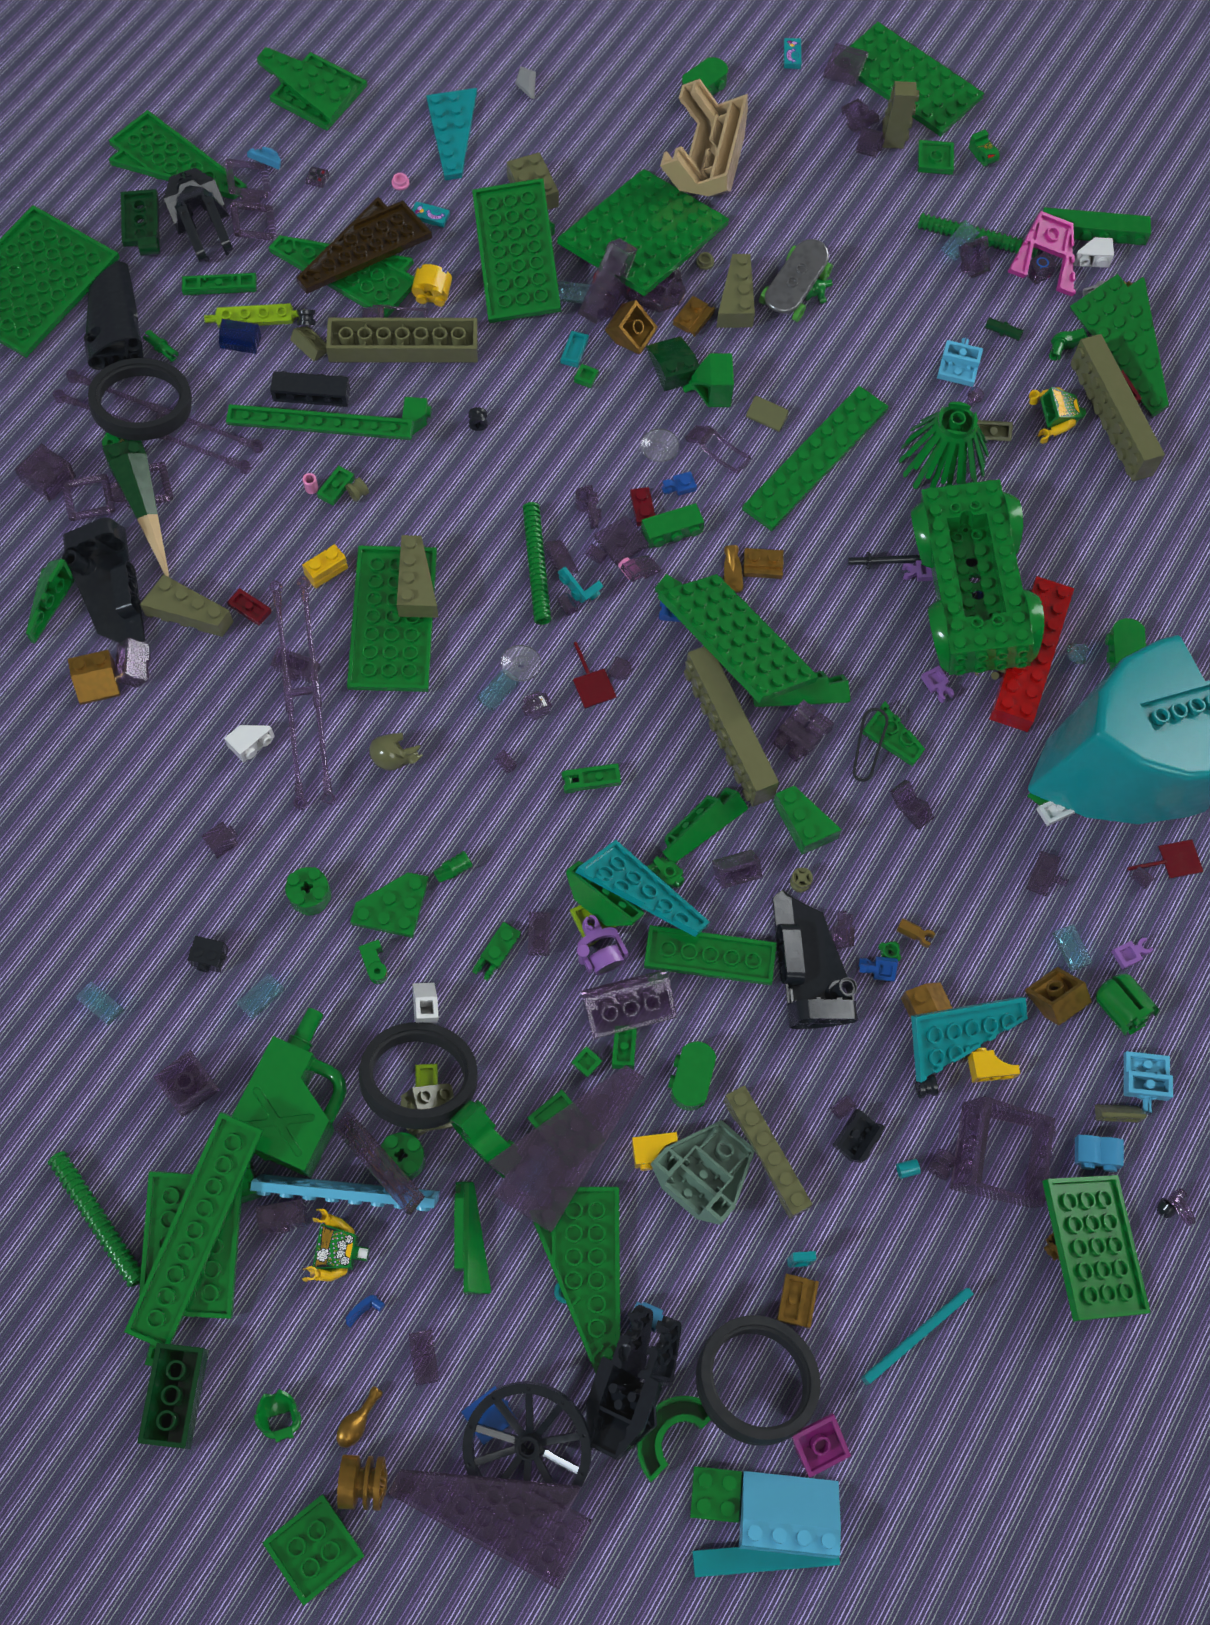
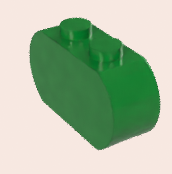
(711, 72)
(1124, 639)
(692, 1076)

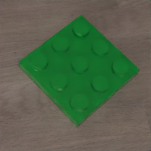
(313, 1549)

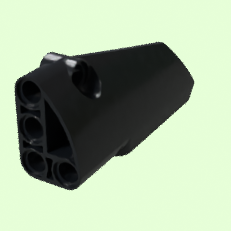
(112, 319)
(105, 578)
(811, 967)

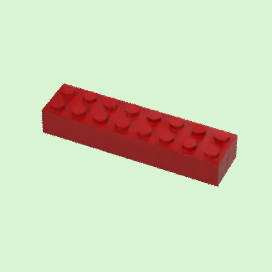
(1023, 687)

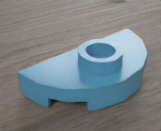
(265, 155)

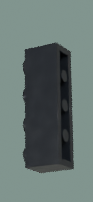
(310, 389)

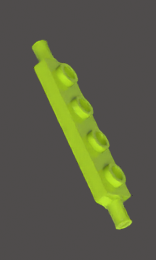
(257, 314)

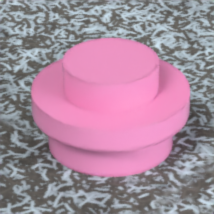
(400, 181)

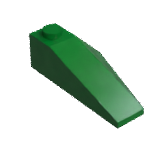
(51, 589)

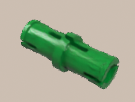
(160, 345)

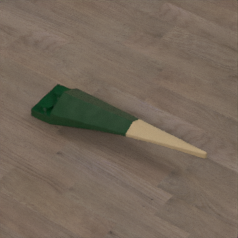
(131, 471)

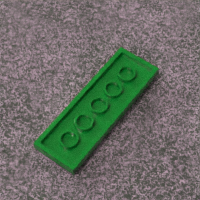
(710, 955)

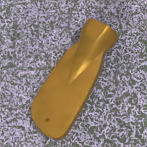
(732, 568)

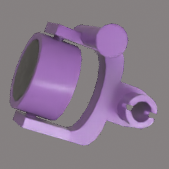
(606, 958)

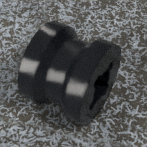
(306, 317)
(477, 419)
(927, 1087)

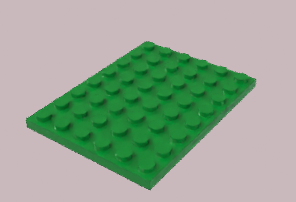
(653, 218)
(43, 276)

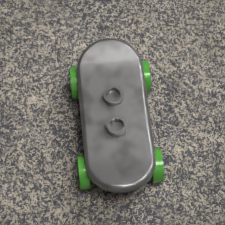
(796, 278)

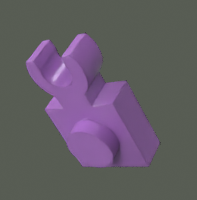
(920, 571)
(937, 681)
(1130, 954)

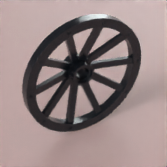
(535, 1436)

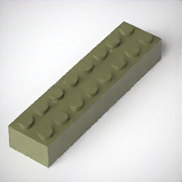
(402, 340)
(1117, 408)
(731, 727)

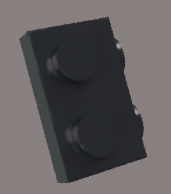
(858, 1137)

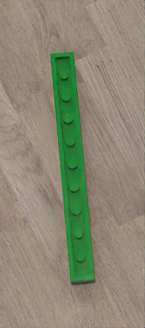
(320, 422)

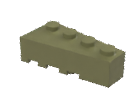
(899, 114)
(415, 586)
(184, 606)

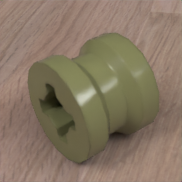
(357, 489)
(803, 875)

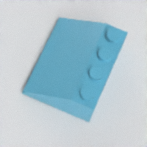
(790, 1515)

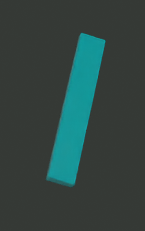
(916, 1336)
(737, 1561)

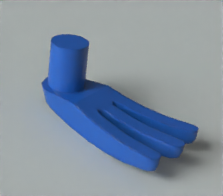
(362, 1307)

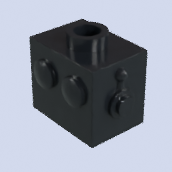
(207, 954)

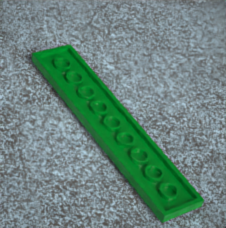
(815, 458)
(194, 1230)

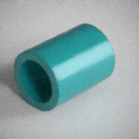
(908, 1168)

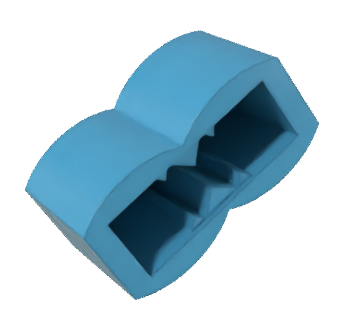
(1099, 1152)

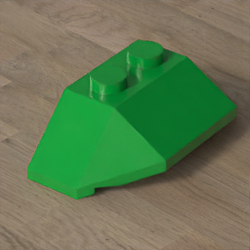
(600, 902)

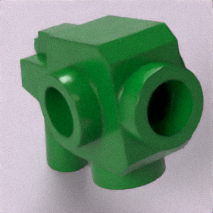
(667, 871)

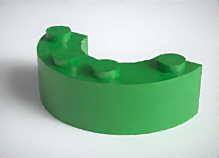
(479, 1132)
(669, 1412)

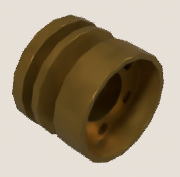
(361, 1482)

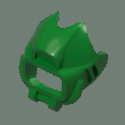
(274, 1405)

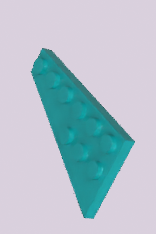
(452, 122)
(629, 878)
(956, 1032)

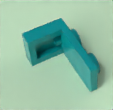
(576, 590)

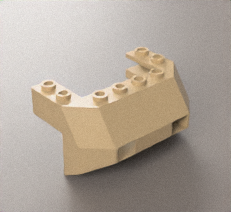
(715, 145)

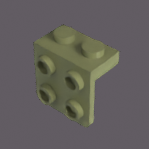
(425, 1098)

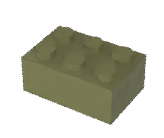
(532, 168)

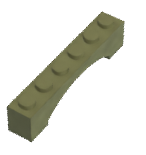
(750, 1120)

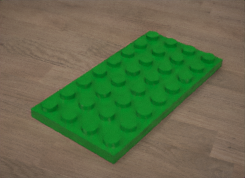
(942, 93)
(516, 250)
(738, 638)
(387, 648)

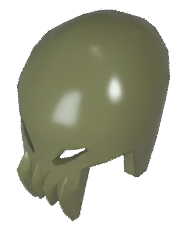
(388, 753)

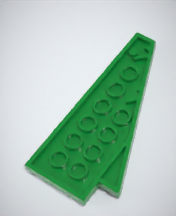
(161, 152)
(375, 285)
(1128, 329)
(587, 1266)

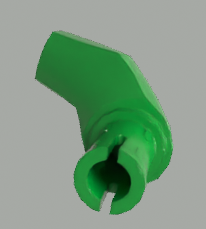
(1065, 340)

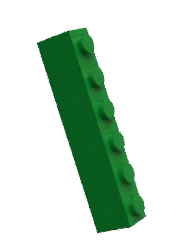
(1120, 227)

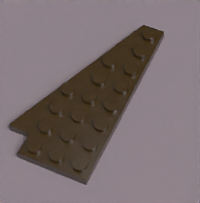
(367, 240)

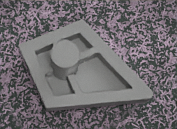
(526, 81)

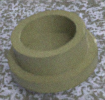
(705, 261)

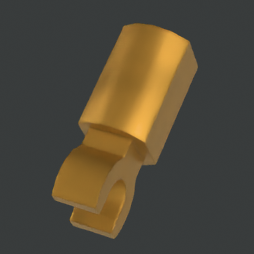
(915, 932)

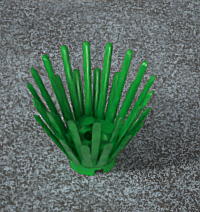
(952, 433)

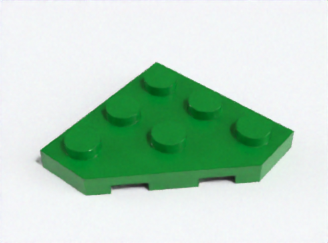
(393, 907)

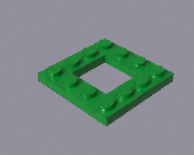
(288, 100)

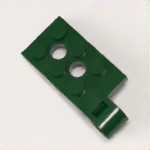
(143, 234)

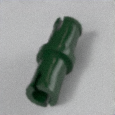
(1004, 329)

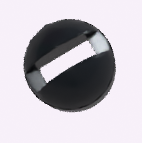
(1166, 1208)

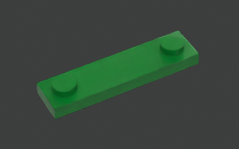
(219, 284)

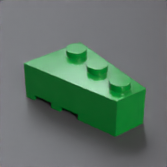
(804, 820)

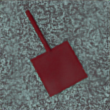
(594, 686)
(1179, 859)

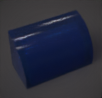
(239, 336)

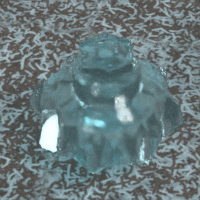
(1077, 653)

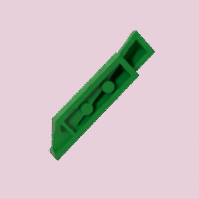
(823, 691)
(703, 822)
(468, 1241)

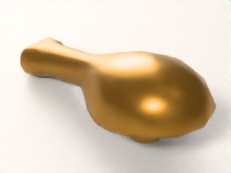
(354, 1424)

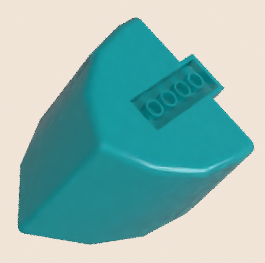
(1134, 742)

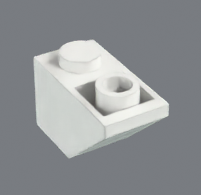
(1095, 253)
(249, 739)
(425, 1003)

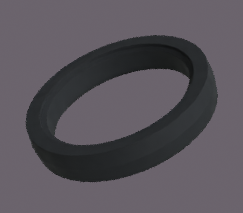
(139, 430)
(417, 1032)
(798, 1350)

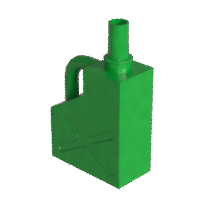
(283, 1105)

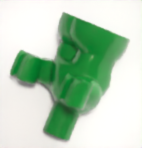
(819, 290)

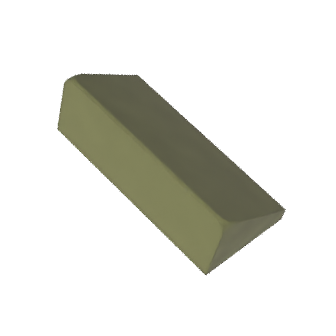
(309, 342)
(767, 413)
(996, 430)
(1119, 1113)

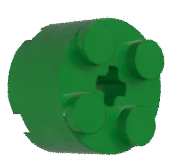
(308, 879)
(411, 1146)

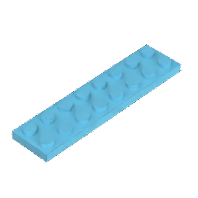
(333, 1191)

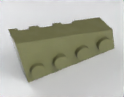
(737, 300)

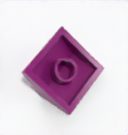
(820, 1445)

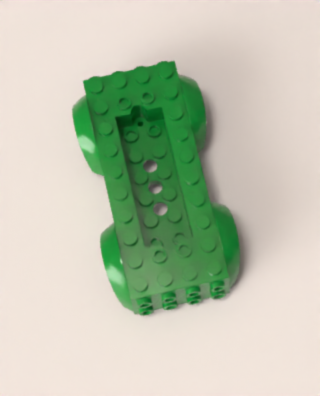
(984, 526)

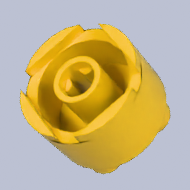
(431, 285)

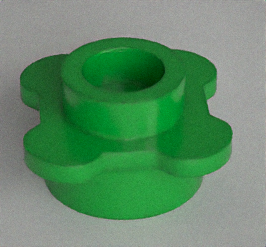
(890, 946)

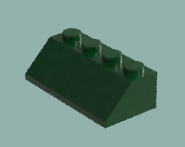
(173, 1396)

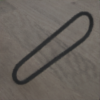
(859, 742)

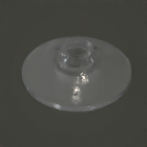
(660, 439)
(523, 656)

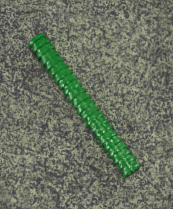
(994, 239)
(537, 563)
(96, 1219)

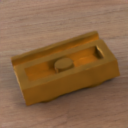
(693, 316)
(763, 563)
(797, 1301)

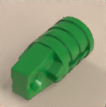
(453, 867)

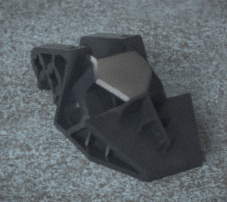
(188, 191)
(619, 1404)

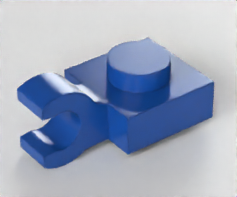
(682, 483)
(882, 968)

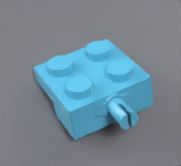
(960, 362)
(1147, 1078)

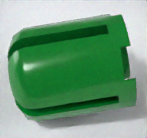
(1126, 1003)

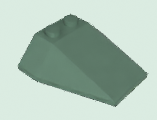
(705, 1171)

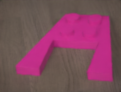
(1054, 237)

